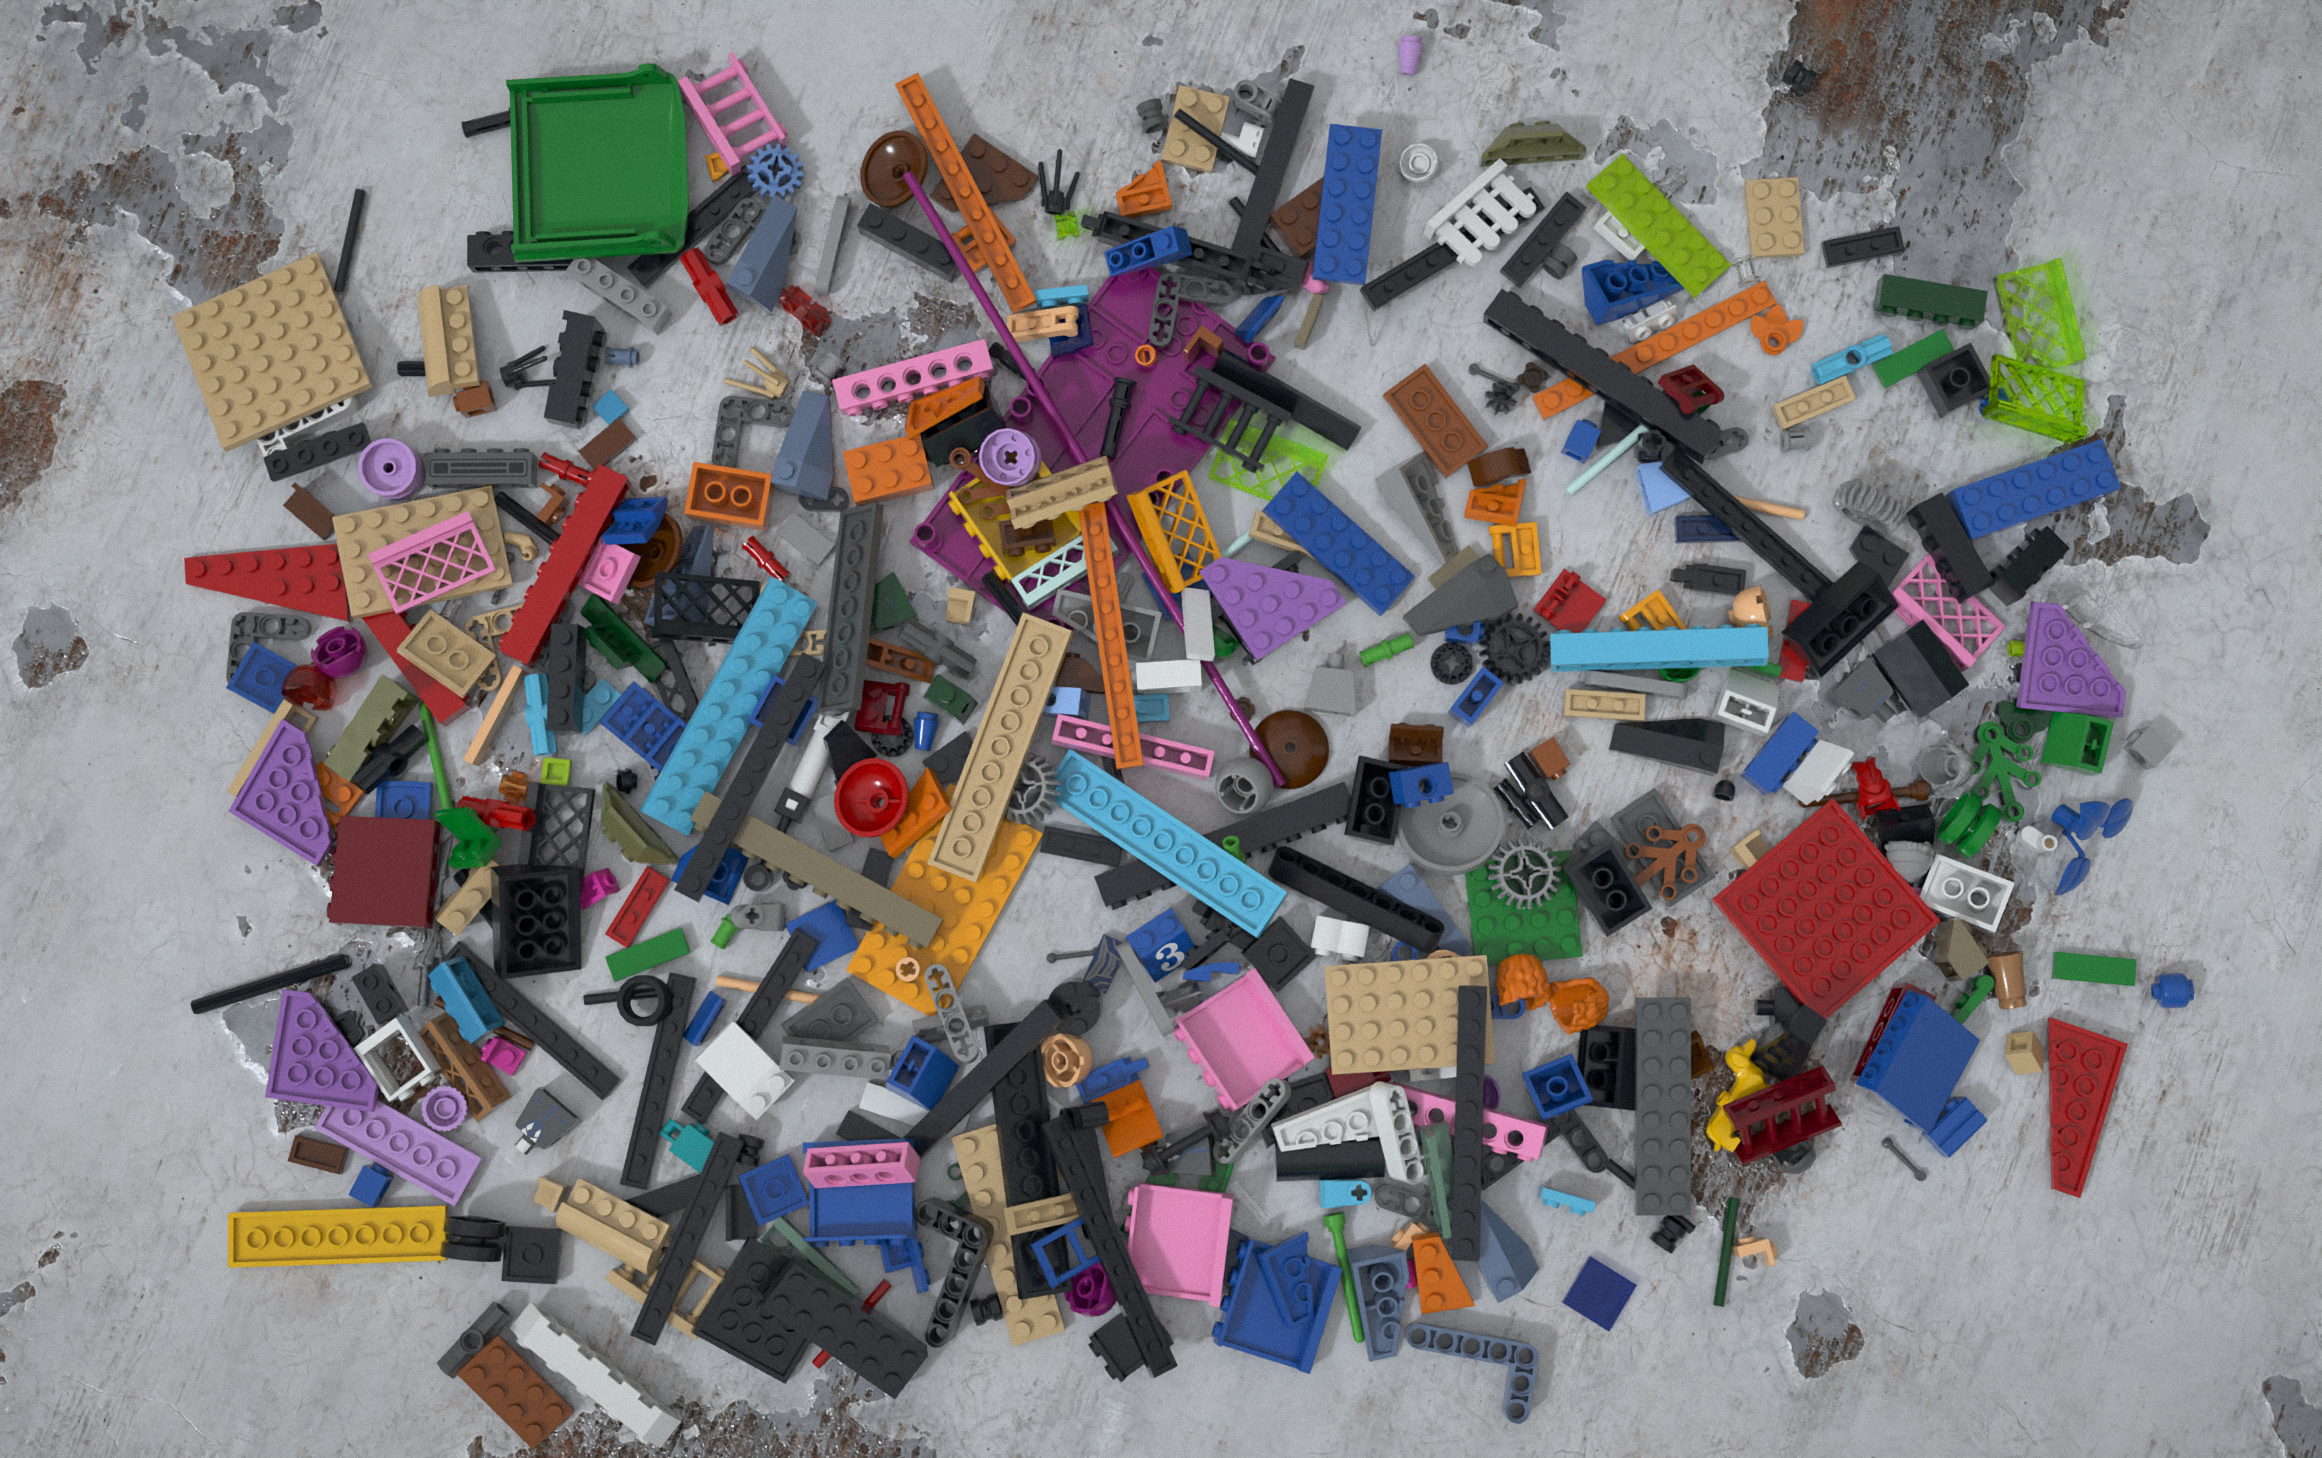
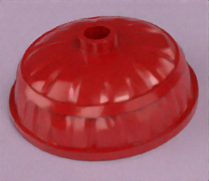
(862, 790)

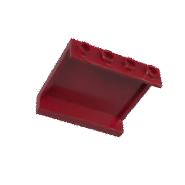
(385, 872)

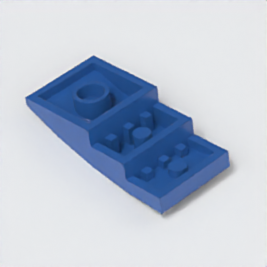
(644, 725)

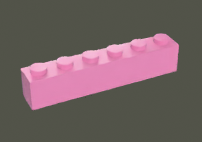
(1156, 752)

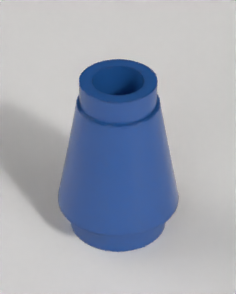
(925, 729)

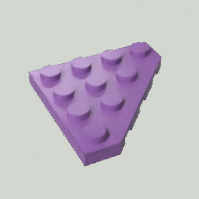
(1269, 603)
(2063, 670)
(286, 795)
(315, 1060)

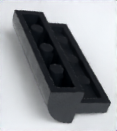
(1326, 1162)

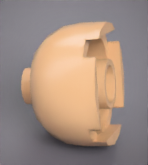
(1751, 608)
(1066, 1059)

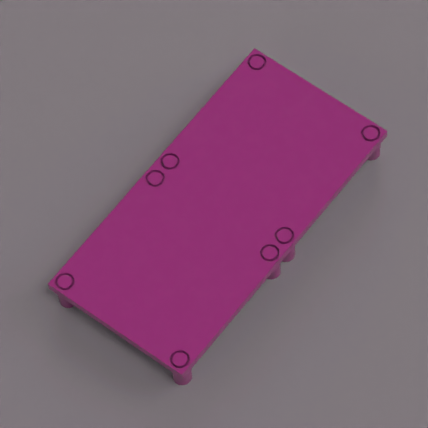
(1081, 391)

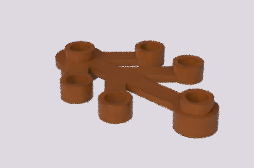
(993, 490)
(1667, 856)

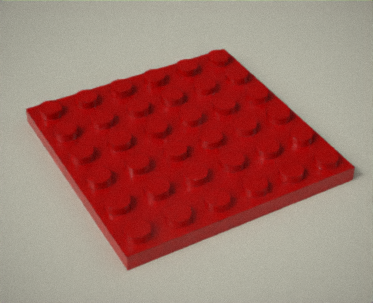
(1825, 910)

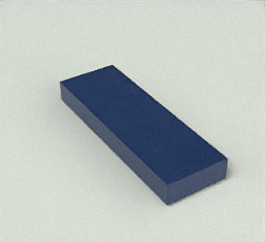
(1702, 530)

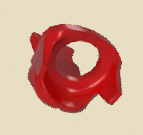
(1872, 789)

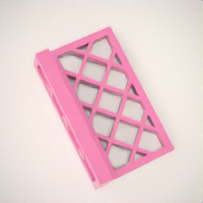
(428, 539)
(1913, 612)

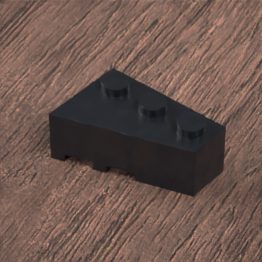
(2027, 565)

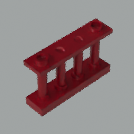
(1777, 1099)

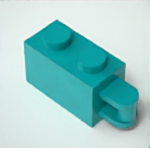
(691, 1145)

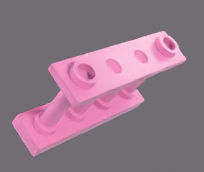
(718, 134)

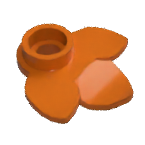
(1775, 327)

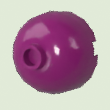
(340, 652)
(1091, 1292)

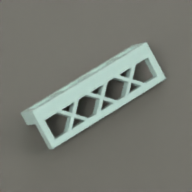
(1060, 581)

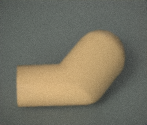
(525, 544)

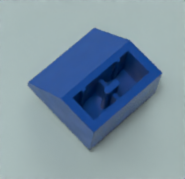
(922, 1074)

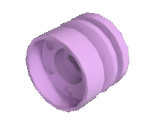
(995, 457)

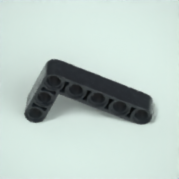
(1084, 1121)
(1555, 1129)
(959, 1267)

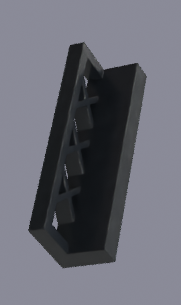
(681, 677)

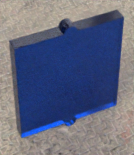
(1064, 345)

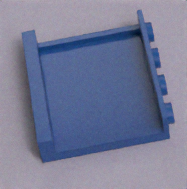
(1918, 1060)
(861, 1211)
(1253, 1319)

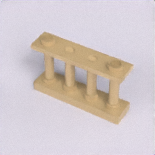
(624, 1281)

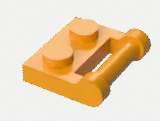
(1523, 547)
(1655, 611)

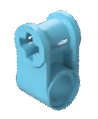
(1337, 1193)

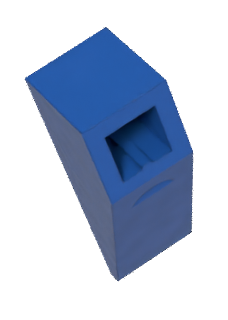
(1149, 251)

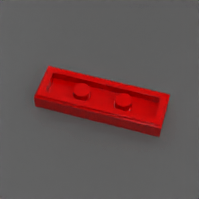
(1792, 665)
(638, 906)

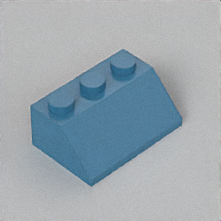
(465, 999)

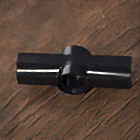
(1649, 446)
(389, 759)
(1547, 805)

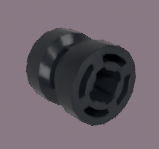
(1804, 80)
(750, 1150)
(1672, 1230)
(980, 1309)

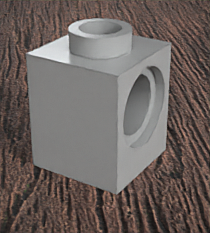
(2147, 747)

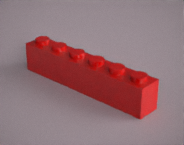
(440, 700)

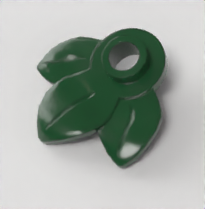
(2030, 719)

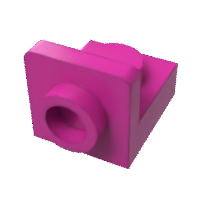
(597, 887)
(503, 1054)

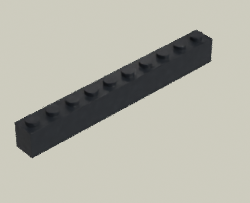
(1601, 375)
(1254, 833)

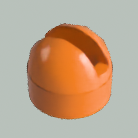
(1141, 355)

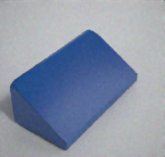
(1259, 318)
(704, 1018)

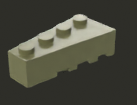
(373, 724)

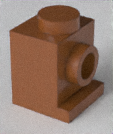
(475, 400)

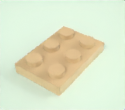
(1182, 144)
(1774, 217)
(446, 653)

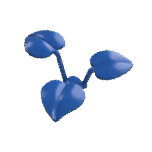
(2084, 824)

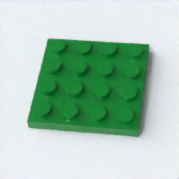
(1503, 930)

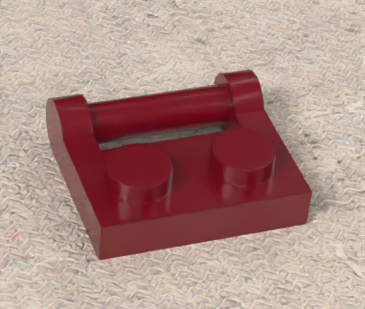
(1687, 381)
(874, 705)

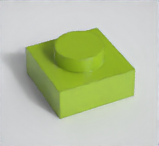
(556, 771)

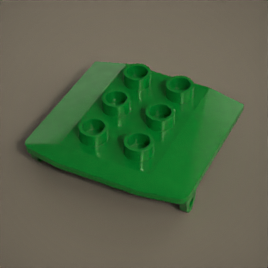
(598, 165)

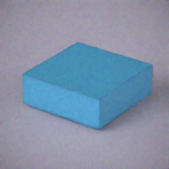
(610, 407)

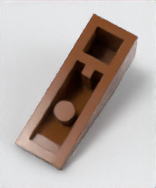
(898, 661)

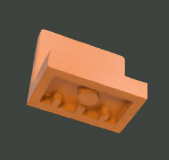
(1130, 1119)

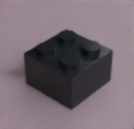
(1955, 380)

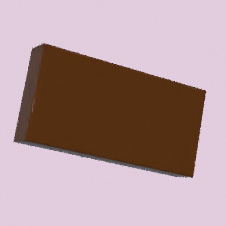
(607, 444)
(318, 1154)

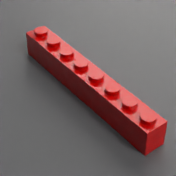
(564, 566)

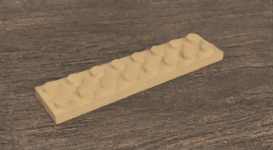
(983, 1178)

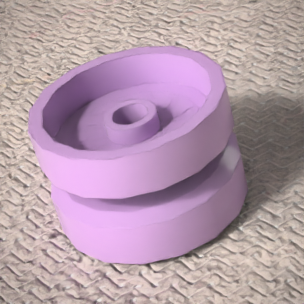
(378, 461)

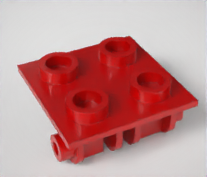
(1569, 603)

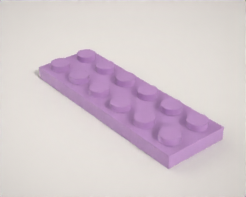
(404, 1148)

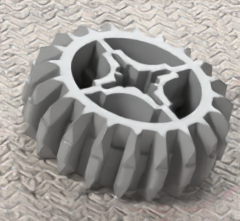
(1868, 507)
(1031, 807)
(1525, 885)

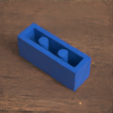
(1780, 754)

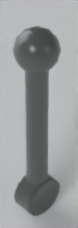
(1474, 369)
(511, 557)
(1051, 957)
(1918, 1174)

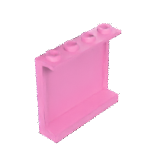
(1241, 1041)
(1179, 1240)

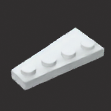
(1331, 1122)

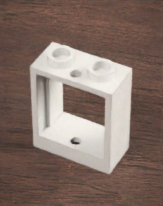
(1167, 677)
(380, 1072)

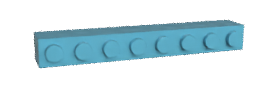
(1659, 648)

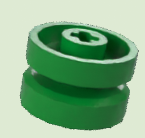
(1968, 824)

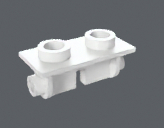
(1660, 317)

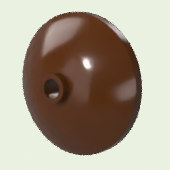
(887, 163)
(658, 554)
(1310, 745)

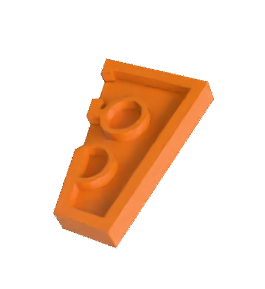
(942, 404)

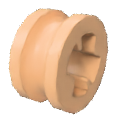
(910, 977)

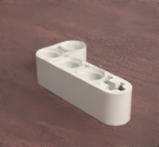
(307, 426)
(1397, 1134)

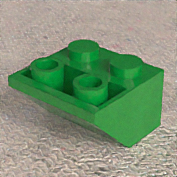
(2077, 742)

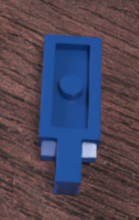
(1110, 1078)

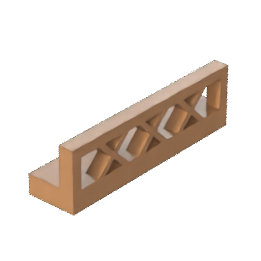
(465, 1063)

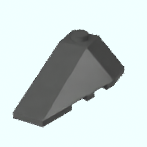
(1471, 595)

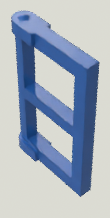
(1049, 1273)

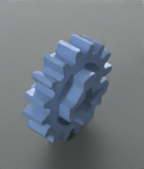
(785, 173)

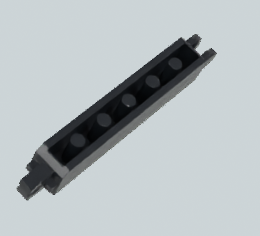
(1206, 257)

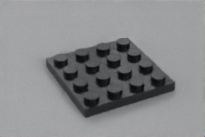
(739, 1323)

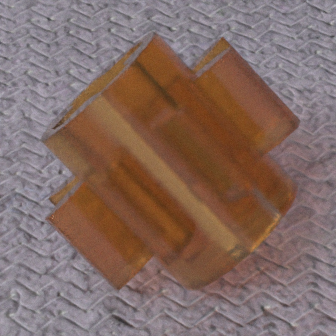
(514, 786)
(1312, 1040)

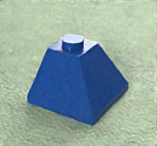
(725, 878)

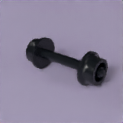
(1155, 1160)

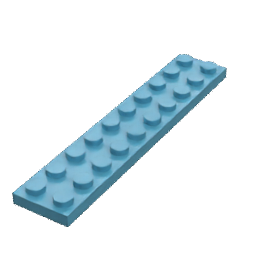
(727, 705)
(1167, 845)

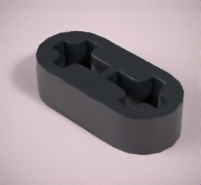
(827, 506)

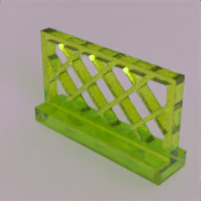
(2063, 309)
(2035, 421)
(1276, 444)

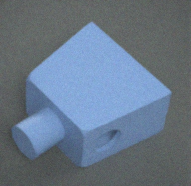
(1658, 489)
(1069, 702)

